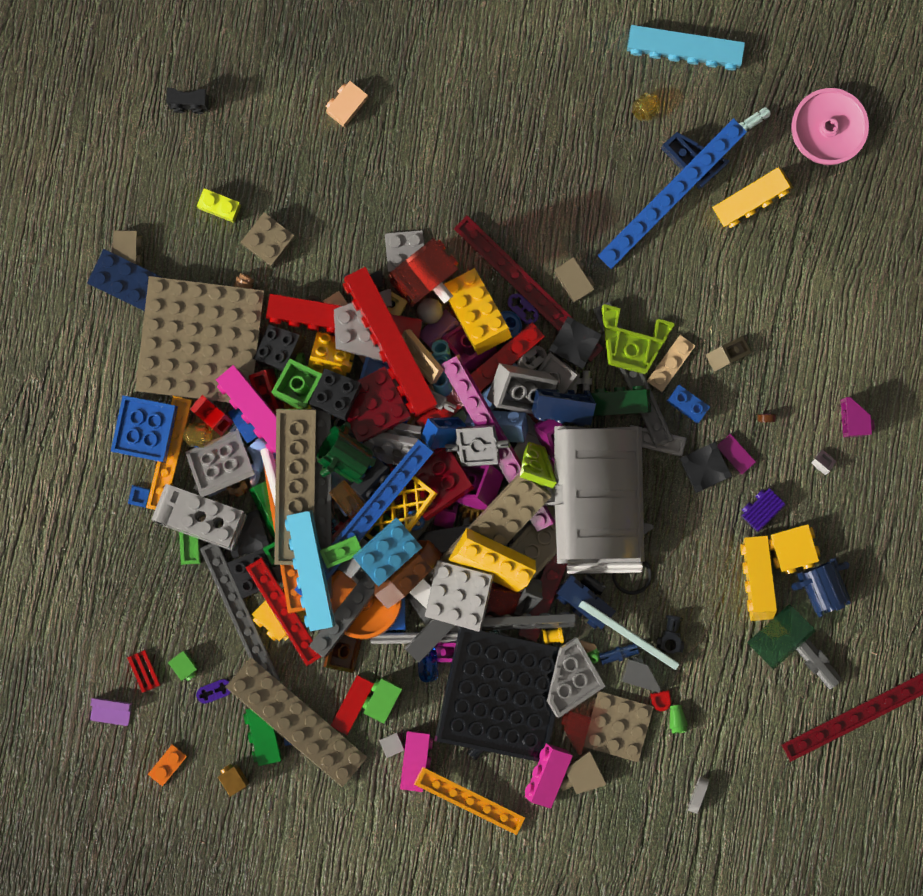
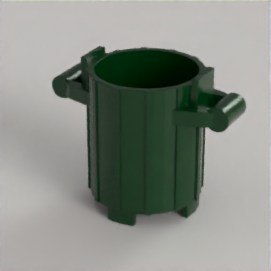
(344, 455)

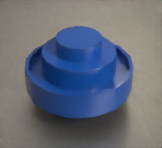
(513, 322)

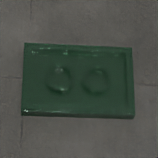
(781, 636)

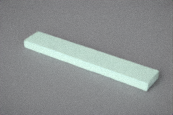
(629, 635)

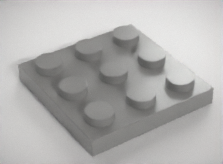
(220, 463)
(459, 595)

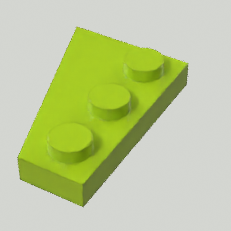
(537, 466)

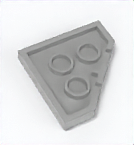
(572, 679)

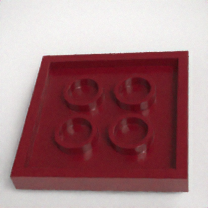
(376, 406)
(443, 476)

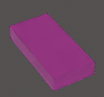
(735, 454)

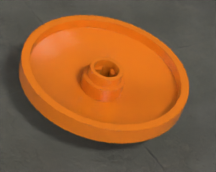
(374, 618)

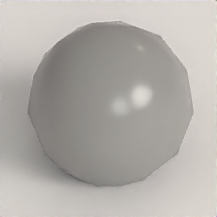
(429, 311)

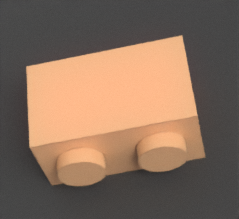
(346, 103)

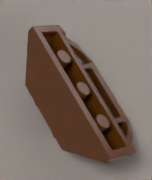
(408, 575)

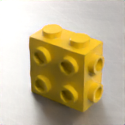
(326, 356)
(794, 549)
(265, 617)

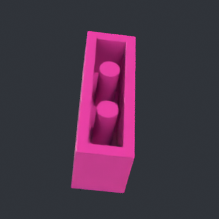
(415, 758)
(548, 775)

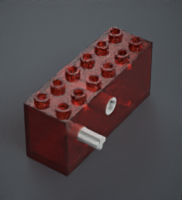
(424, 273)

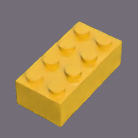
(477, 312)

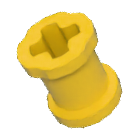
(552, 636)

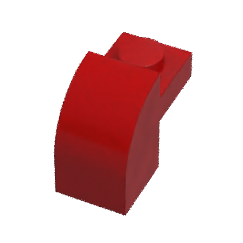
(211, 415)

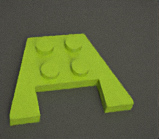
(631, 349)

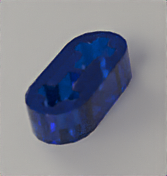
(428, 664)

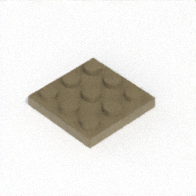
(618, 726)

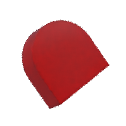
(661, 701)

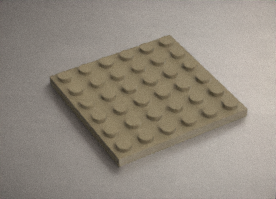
(195, 336)

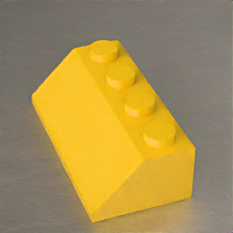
(486, 555)

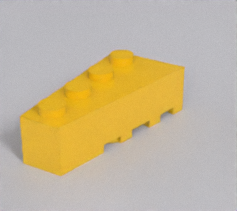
(752, 197)
(759, 578)

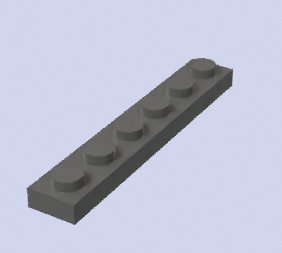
(526, 621)

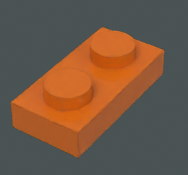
(167, 765)

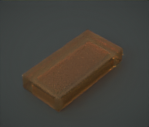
(347, 499)

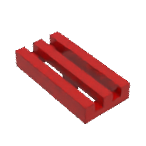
(137, 675)

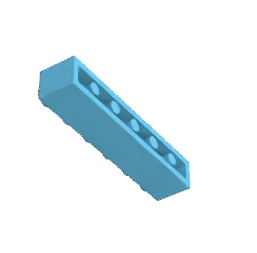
(685, 46)
(310, 570)

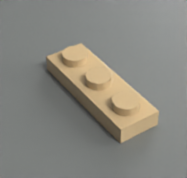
(425, 361)
(670, 363)

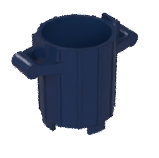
(824, 586)

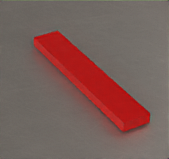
(277, 602)

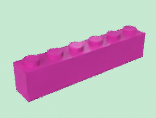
(250, 403)

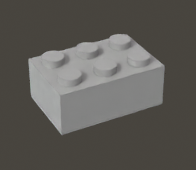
(516, 387)

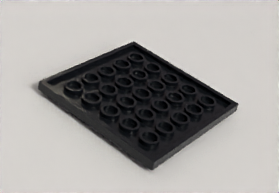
(498, 695)

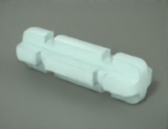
(756, 118)

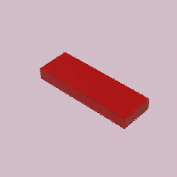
(352, 704)

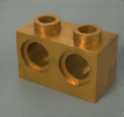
(232, 779)

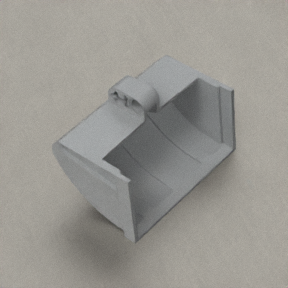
(598, 494)

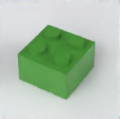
(296, 385)
(382, 700)

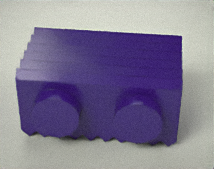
(762, 510)

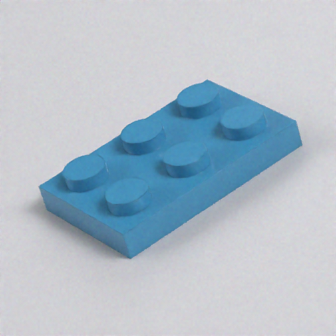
(387, 552)

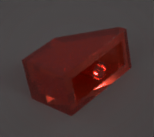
(576, 728)

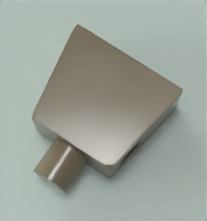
(583, 775)

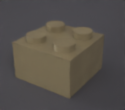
(268, 240)

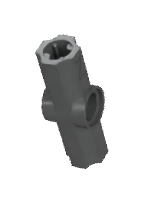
(818, 664)

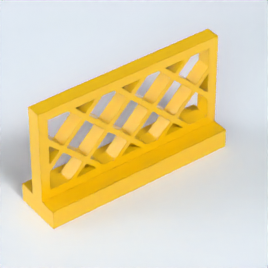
(420, 510)

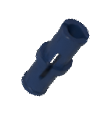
(618, 653)

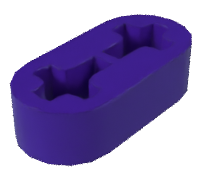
(526, 305)
(212, 686)

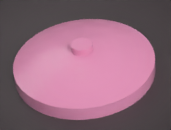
(830, 126)

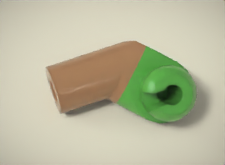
(591, 651)

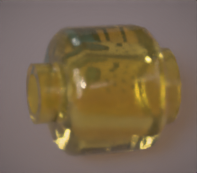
(646, 107)
(197, 435)

